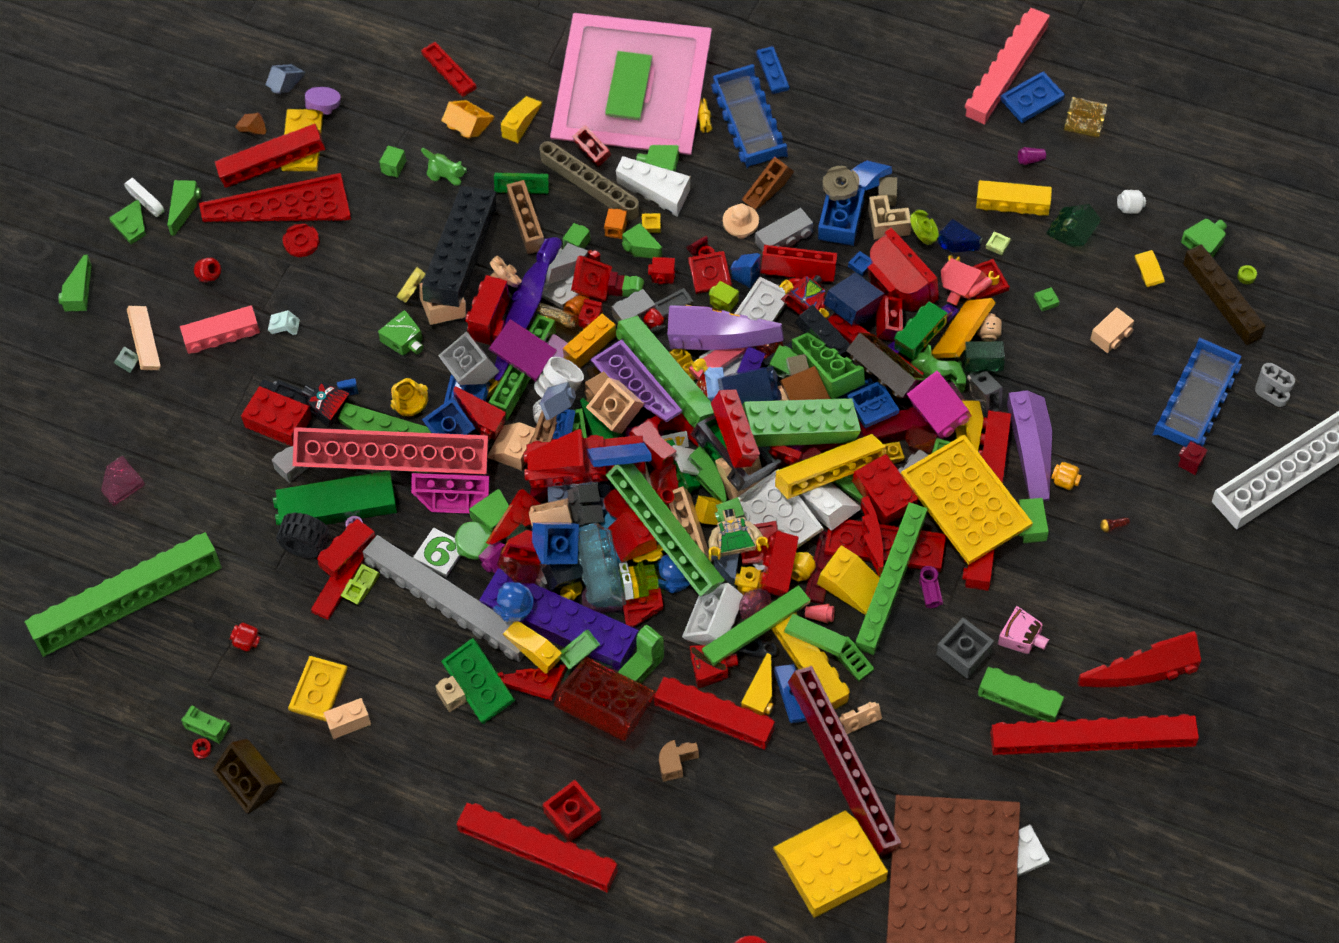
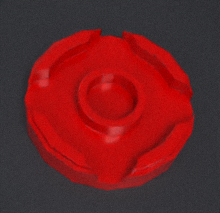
(301, 240)

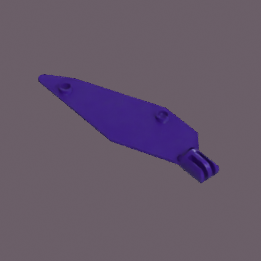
(529, 292)

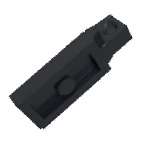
(285, 389)

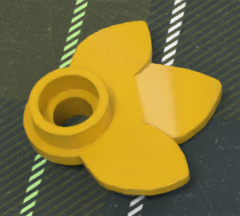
(651, 556)

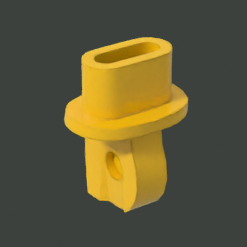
(571, 591)

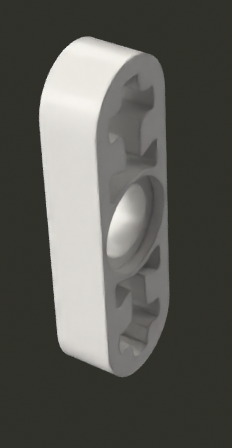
(144, 197)

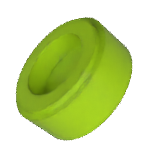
(1247, 274)

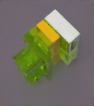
(638, 580)

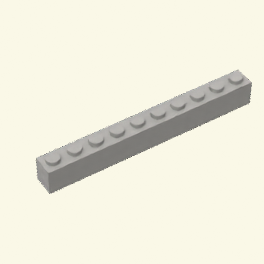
(440, 594)

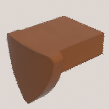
(252, 123)

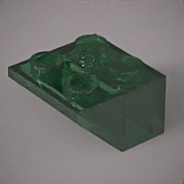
(1074, 225)

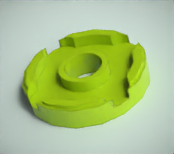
(923, 227)

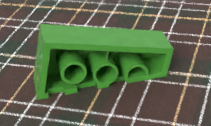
(836, 372)

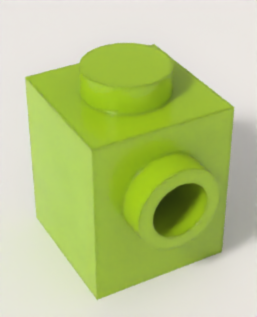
(723, 297)

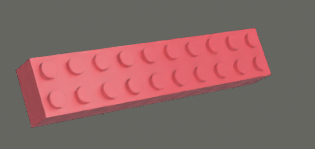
(390, 450)

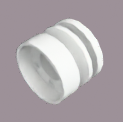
(557, 372)

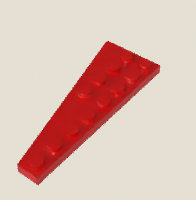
(299, 201)

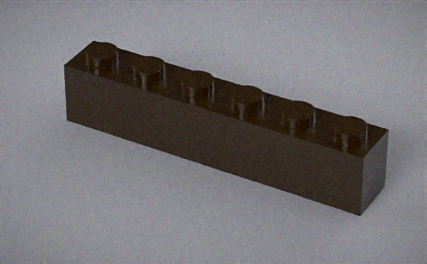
(1224, 294)

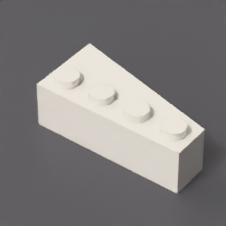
(654, 183)

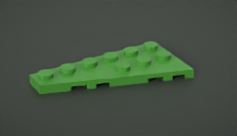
(364, 419)

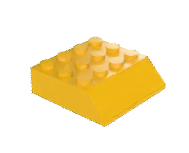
(831, 863)

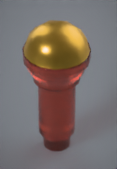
(1107, 524)

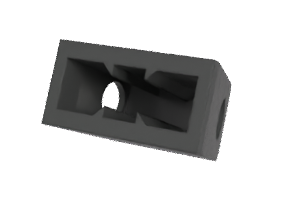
(986, 390)

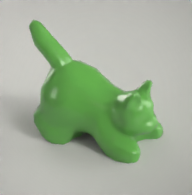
(440, 166)

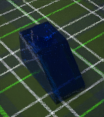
(958, 238)

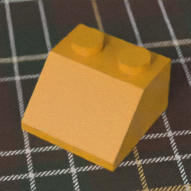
(466, 118)

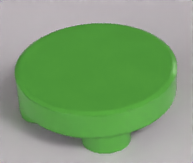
(472, 539)

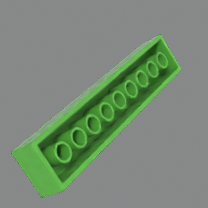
(123, 594)

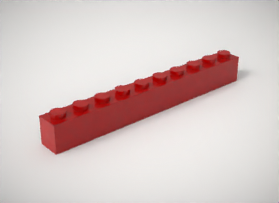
(994, 453)
(1094, 735)

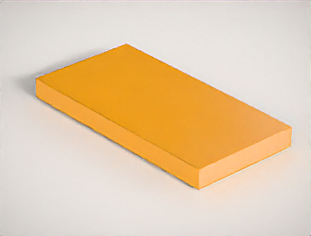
(963, 328)

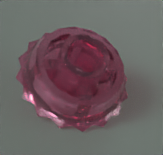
(753, 602)

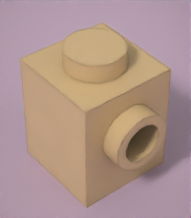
(450, 693)

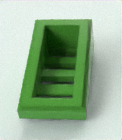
(852, 648)

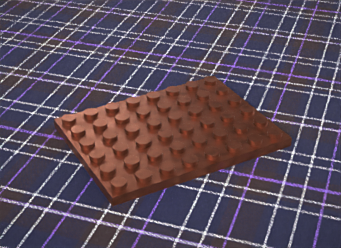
(954, 871)

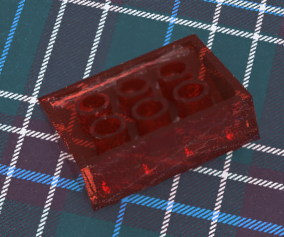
(604, 698)

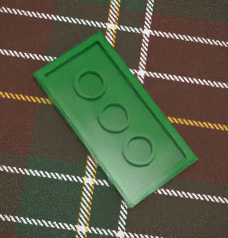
(478, 680)

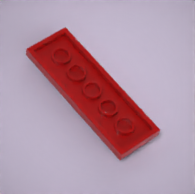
(850, 534)

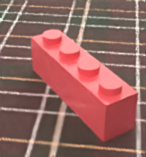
(219, 329)

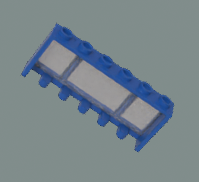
(748, 116)
(1198, 394)

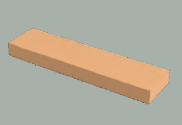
(143, 338)

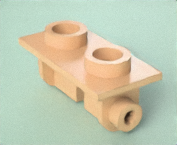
(866, 715)

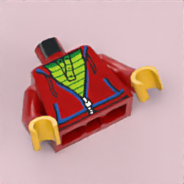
(803, 293)

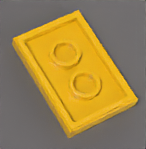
(317, 688)

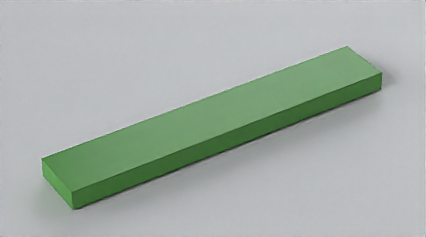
(756, 625)

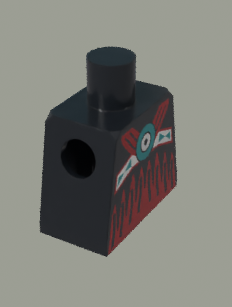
(325, 402)

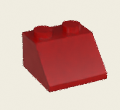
(631, 537)

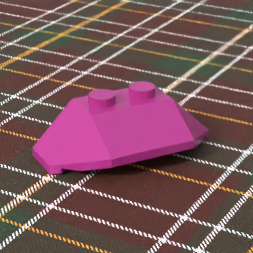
(449, 490)

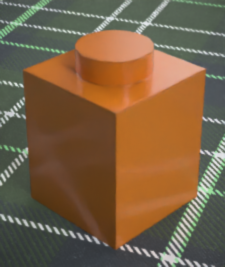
(615, 223)

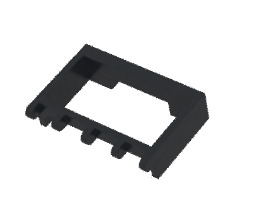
(737, 476)

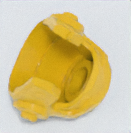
(409, 397)

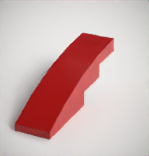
(872, 540)

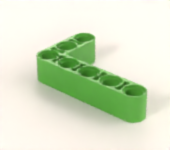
(648, 656)

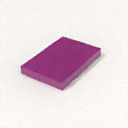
(522, 349)

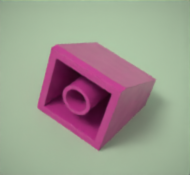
(939, 405)

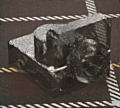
(660, 333)

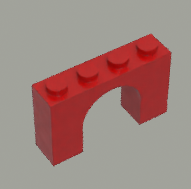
(661, 452)

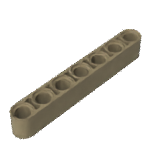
(580, 173)

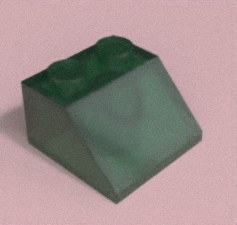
(984, 356)

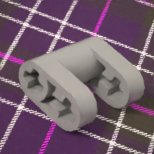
(1267, 382)

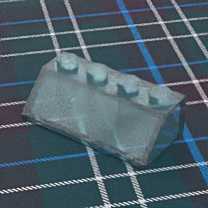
(600, 566)

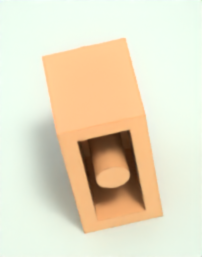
(1112, 330)
(347, 718)

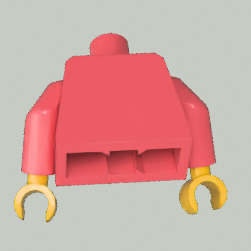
(964, 280)

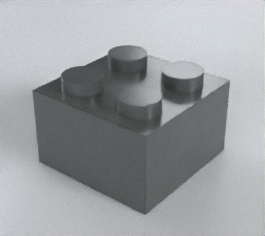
(965, 647)

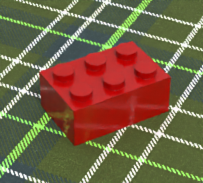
(487, 309)
(275, 415)
(885, 488)

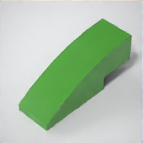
(708, 474)

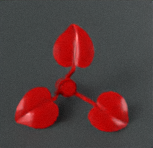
(662, 481)

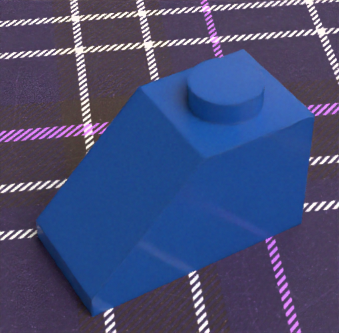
(746, 269)

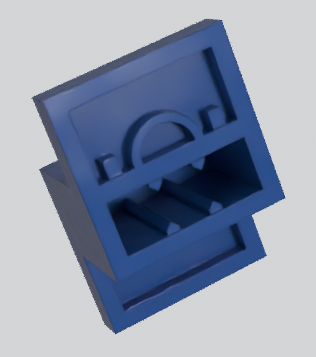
(872, 403)

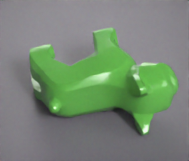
(948, 369)

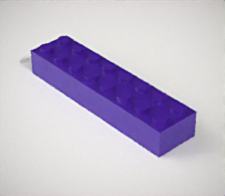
(564, 620)

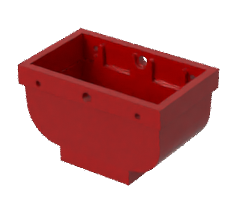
(901, 275)

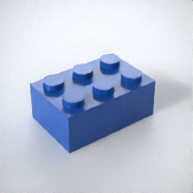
(841, 219)

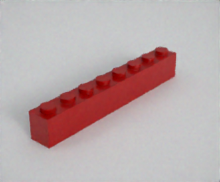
(537, 847)

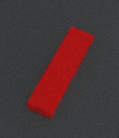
(449, 69)
(331, 593)

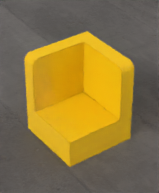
(706, 509)

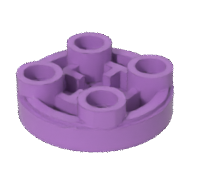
(322, 99)

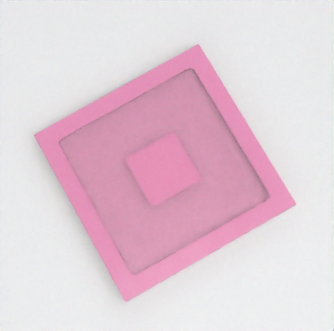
(671, 91)

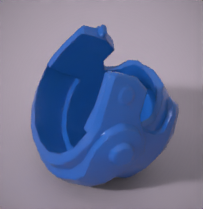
(674, 578)
(515, 602)

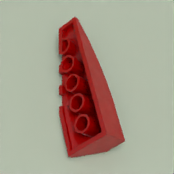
(1163, 661)

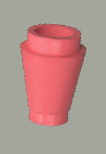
(822, 613)

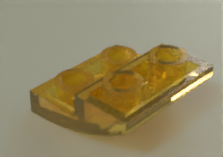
(1085, 117)
(566, 318)

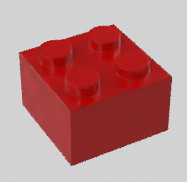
(572, 811)

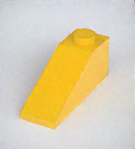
(519, 119)
(973, 427)
(533, 645)
(760, 691)

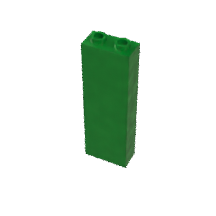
(339, 499)

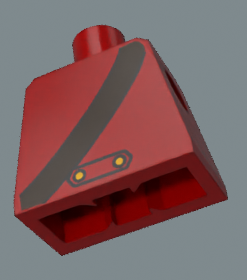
(703, 669)

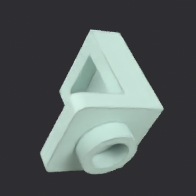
(283, 321)

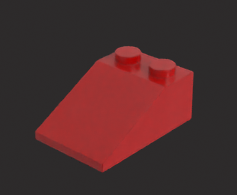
(484, 416)

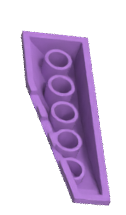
(711, 330)
(624, 366)
(1033, 440)

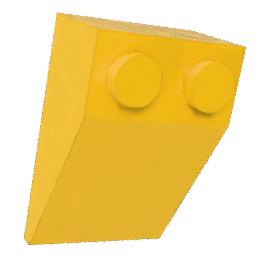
(849, 579)

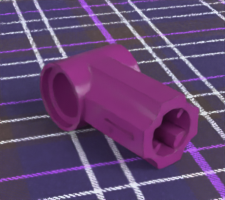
(930, 588)

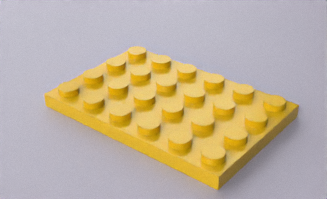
(966, 499)

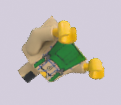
(734, 536)

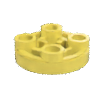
(411, 284)

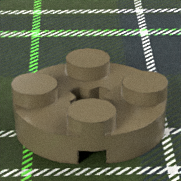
(840, 192)

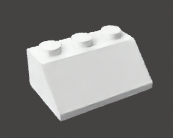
(829, 505)
(713, 615)

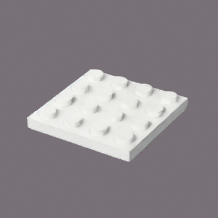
(767, 504)

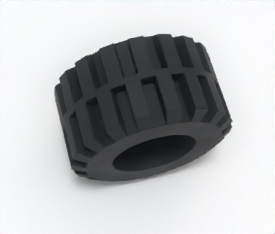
(302, 535)

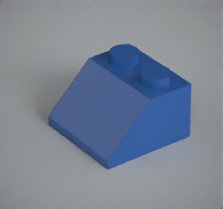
(449, 420)
(556, 542)

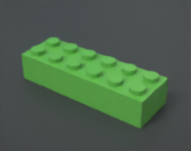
(802, 422)

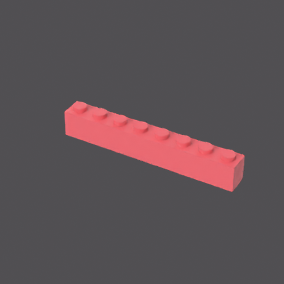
(1007, 65)

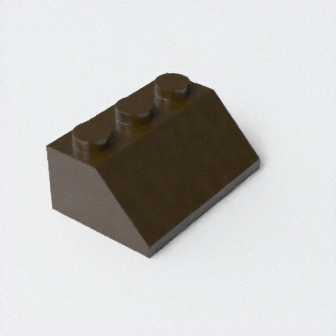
(246, 775)

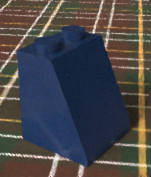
(854, 300)
(753, 384)

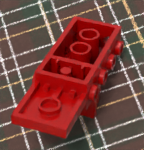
(566, 460)

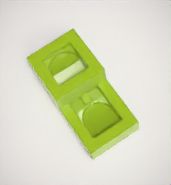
(361, 584)

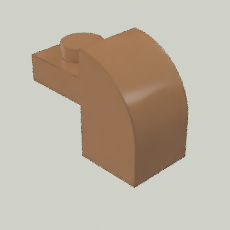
(672, 756)

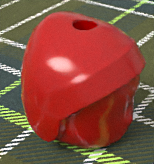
(653, 318)

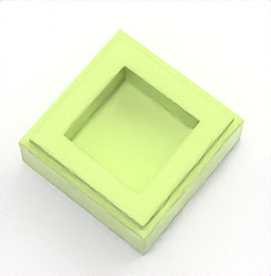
(998, 243)

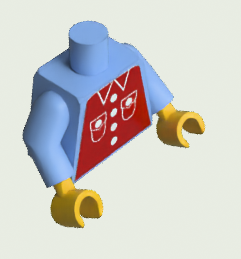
(709, 378)

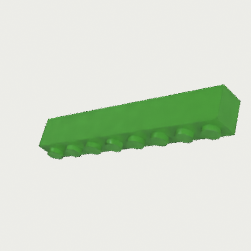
(665, 369)
(665, 528)
(891, 578)

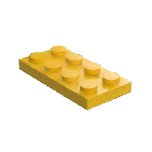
(296, 120)

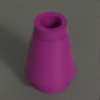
(1030, 155)

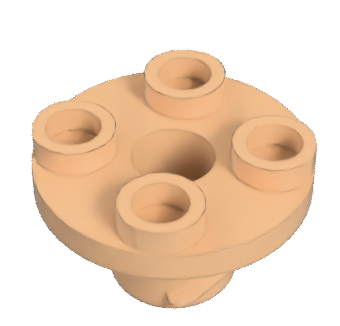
(740, 220)
(505, 272)

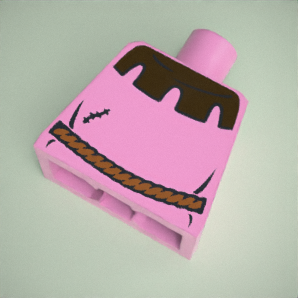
(1022, 632)

